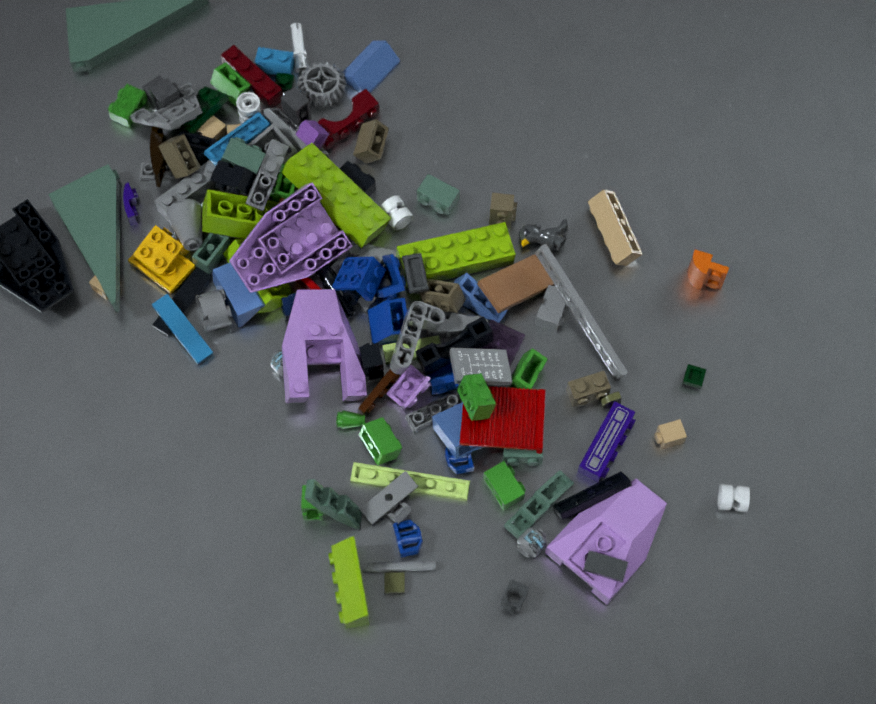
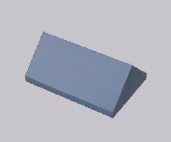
(371, 66)
(240, 300)

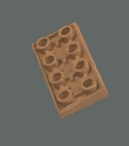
(515, 283)

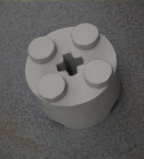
(213, 310)

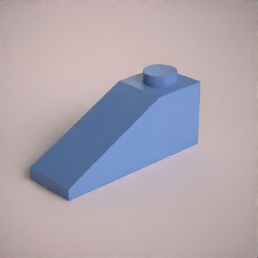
(476, 299)

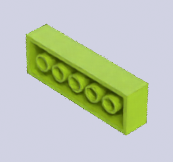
(341, 198)
(462, 252)

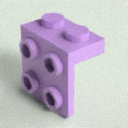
(408, 386)

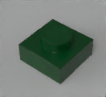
(285, 81)
(694, 376)

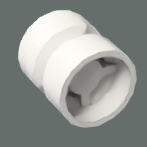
(248, 105)
(398, 212)
(733, 498)

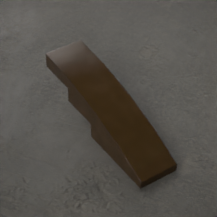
(157, 159)

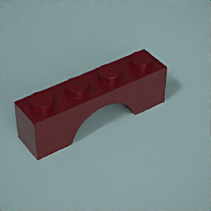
(265, 88)
(364, 108)

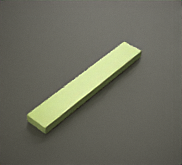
(427, 483)

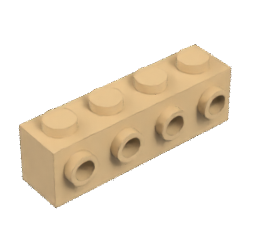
(614, 228)

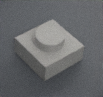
(399, 512)

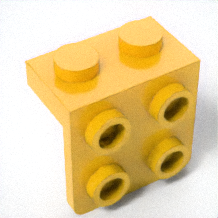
(159, 250)

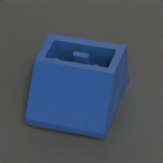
(387, 320)

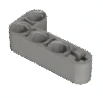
(411, 338)

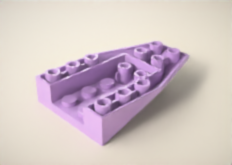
(289, 242)
(615, 527)

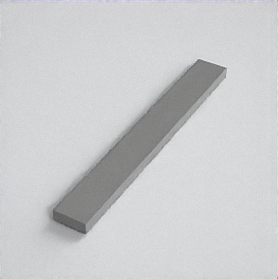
(581, 312)

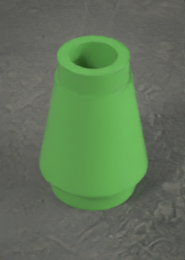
(349, 420)

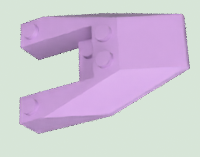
(318, 336)

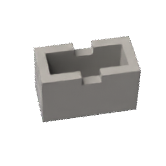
(551, 311)

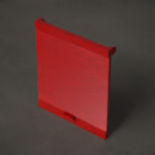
(514, 423)

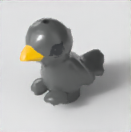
(551, 236)

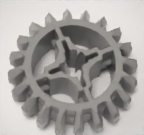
(333, 84)

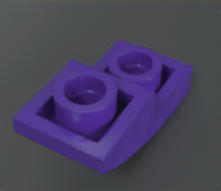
(129, 198)

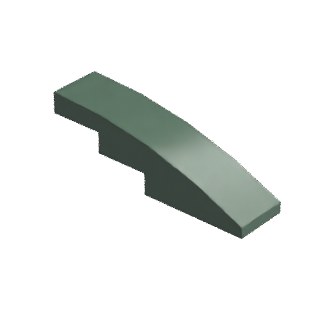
(539, 504)
(334, 505)

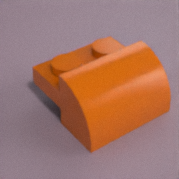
(705, 272)

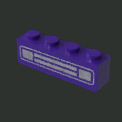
(606, 442)

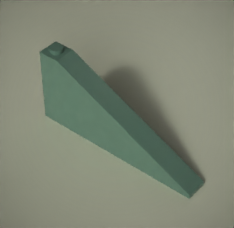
(109, 29)
(93, 219)

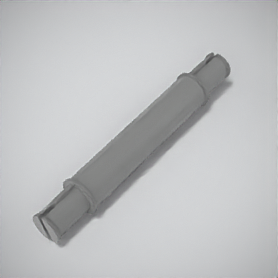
(399, 566)

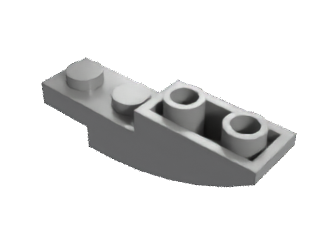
(266, 175)
(453, 326)

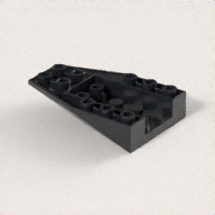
(32, 260)

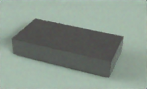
(415, 273)
(605, 566)

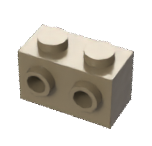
(371, 141)
(179, 156)
(502, 209)
(443, 295)
(588, 389)

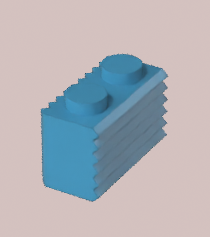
(275, 61)

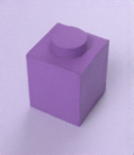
(312, 132)

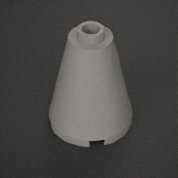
(187, 222)

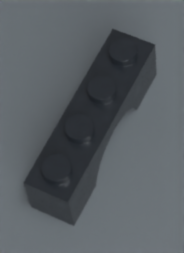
(436, 356)

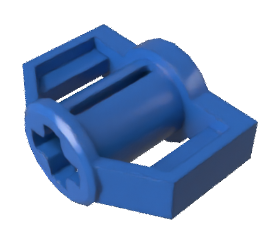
(450, 460)
(408, 538)

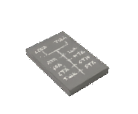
(489, 362)

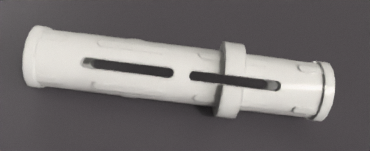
(299, 53)

